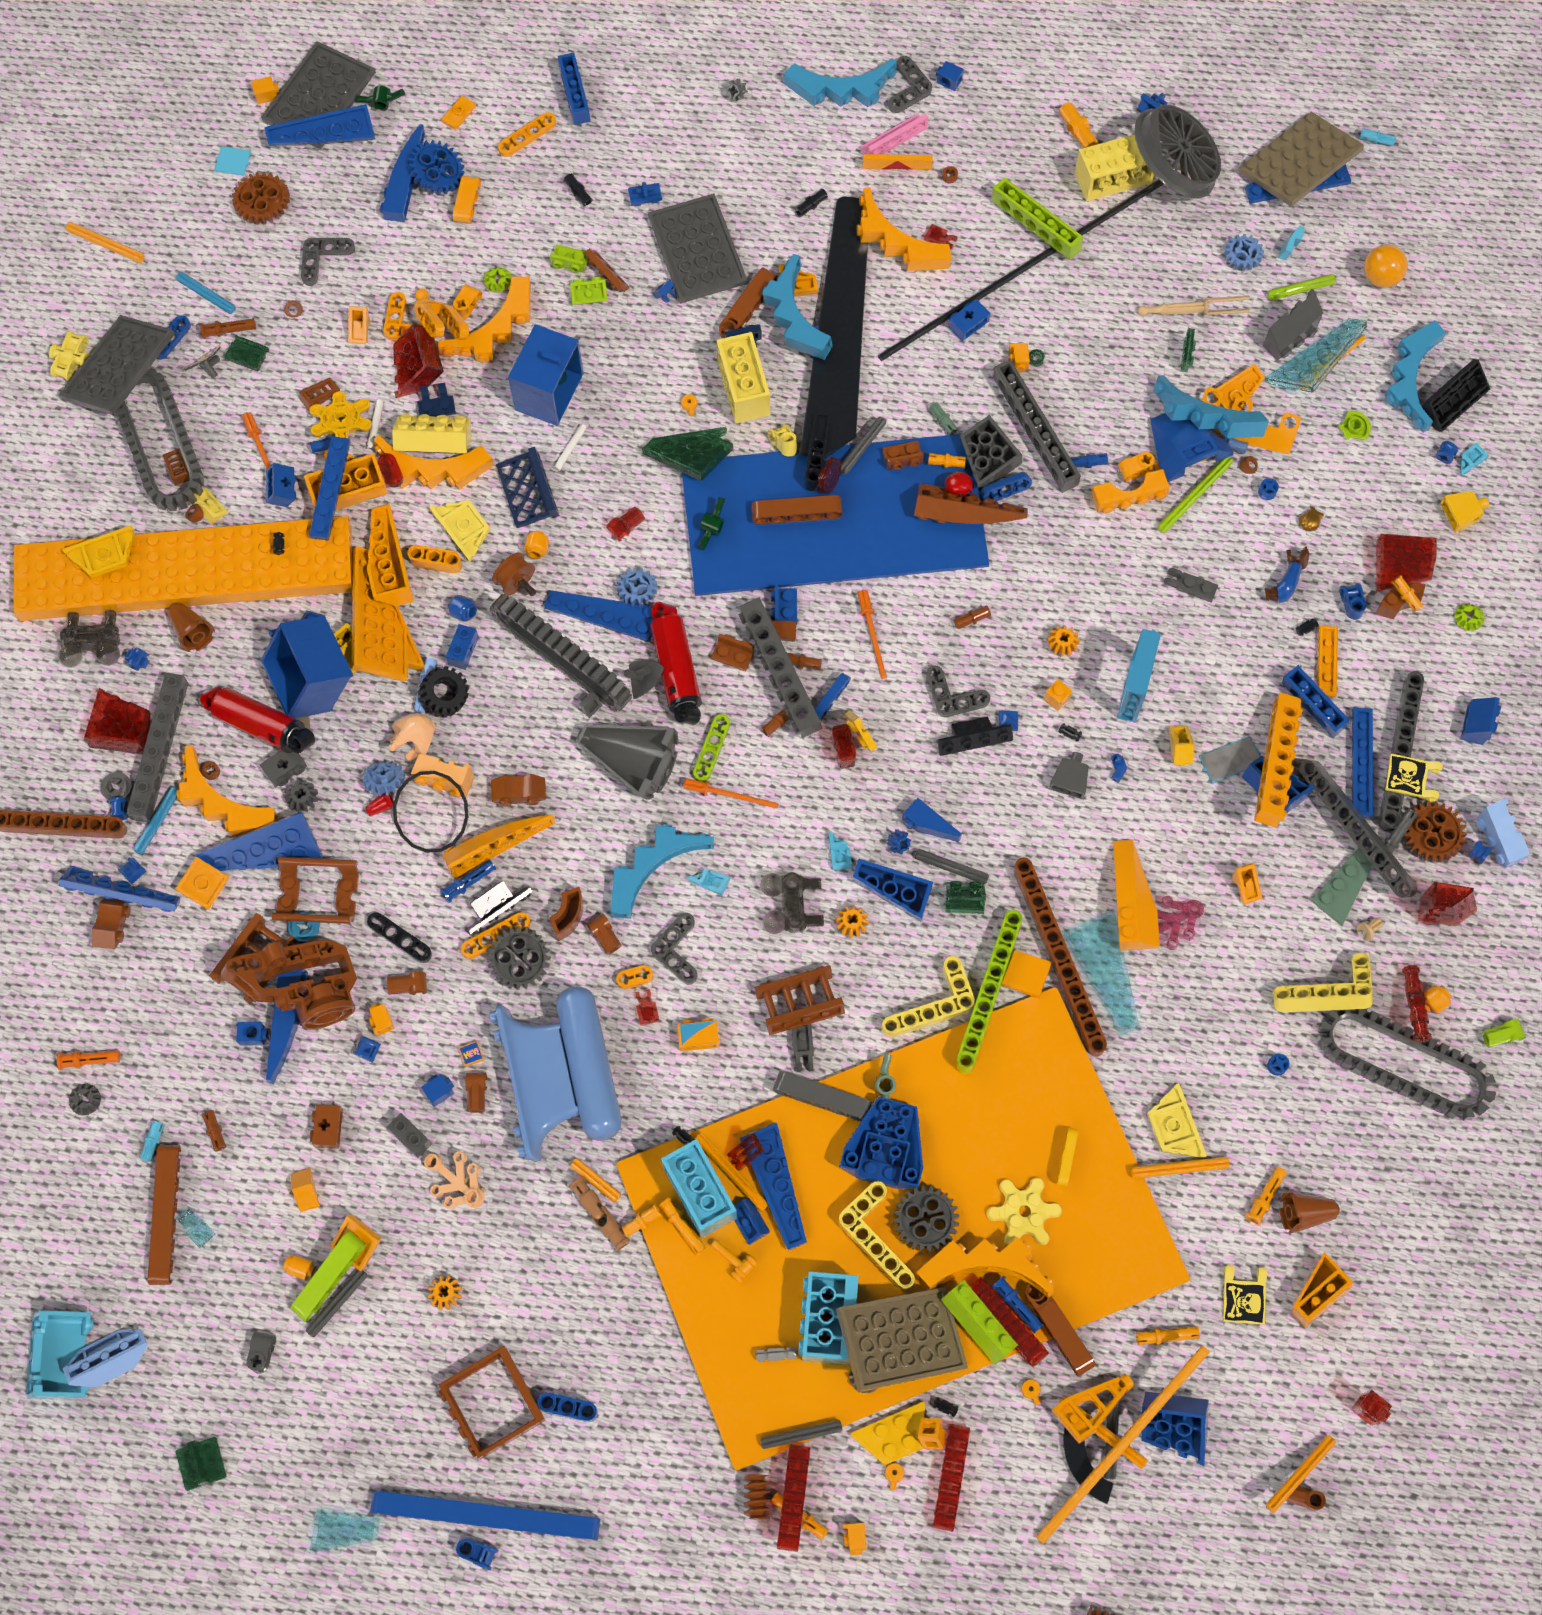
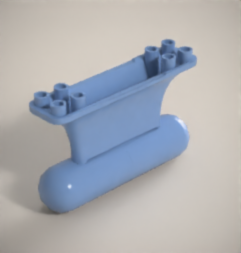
(559, 1072)

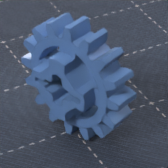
(1243, 252)
(639, 589)
(383, 778)

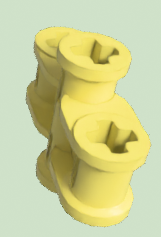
(68, 355)

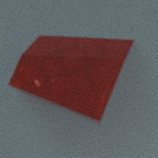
(415, 360)
(1405, 556)
(117, 724)
(1446, 904)

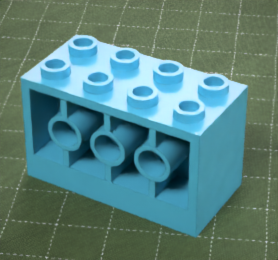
(699, 1188)
(844, 1293)

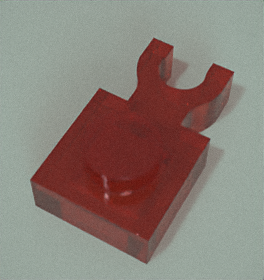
(939, 236)
(647, 1011)

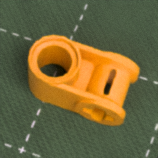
(467, 300)
(1136, 466)

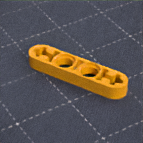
(525, 133)
(492, 932)

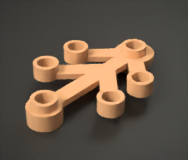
(457, 1181)

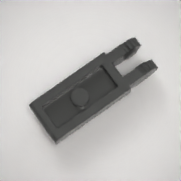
(1192, 585)
(803, 1046)

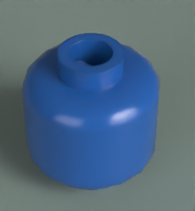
(462, 608)

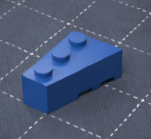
(1298, 790)

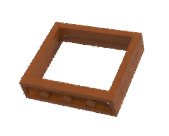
(456, 1413)

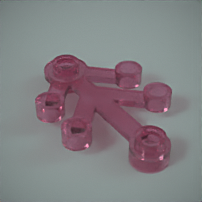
(1174, 920)

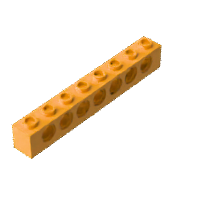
(1278, 760)

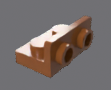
(903, 455)
(733, 652)

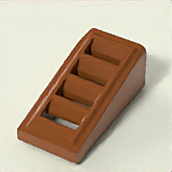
(321, 398)
(181, 477)

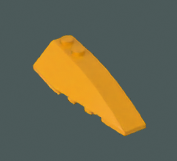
(386, 561)
(487, 845)
(1135, 903)

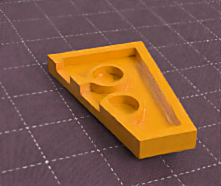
(1241, 385)

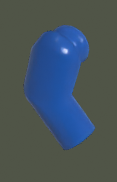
(1119, 766)

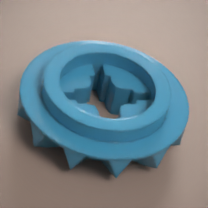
(306, 935)

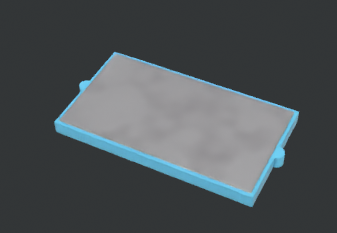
(1229, 759)

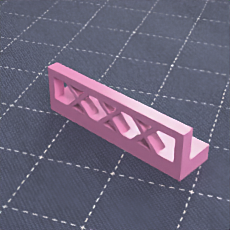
(896, 135)

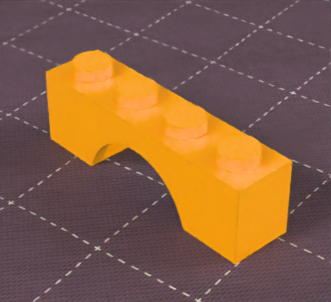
(1108, 497)

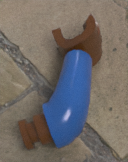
(1288, 584)

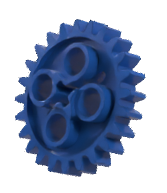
(435, 167)

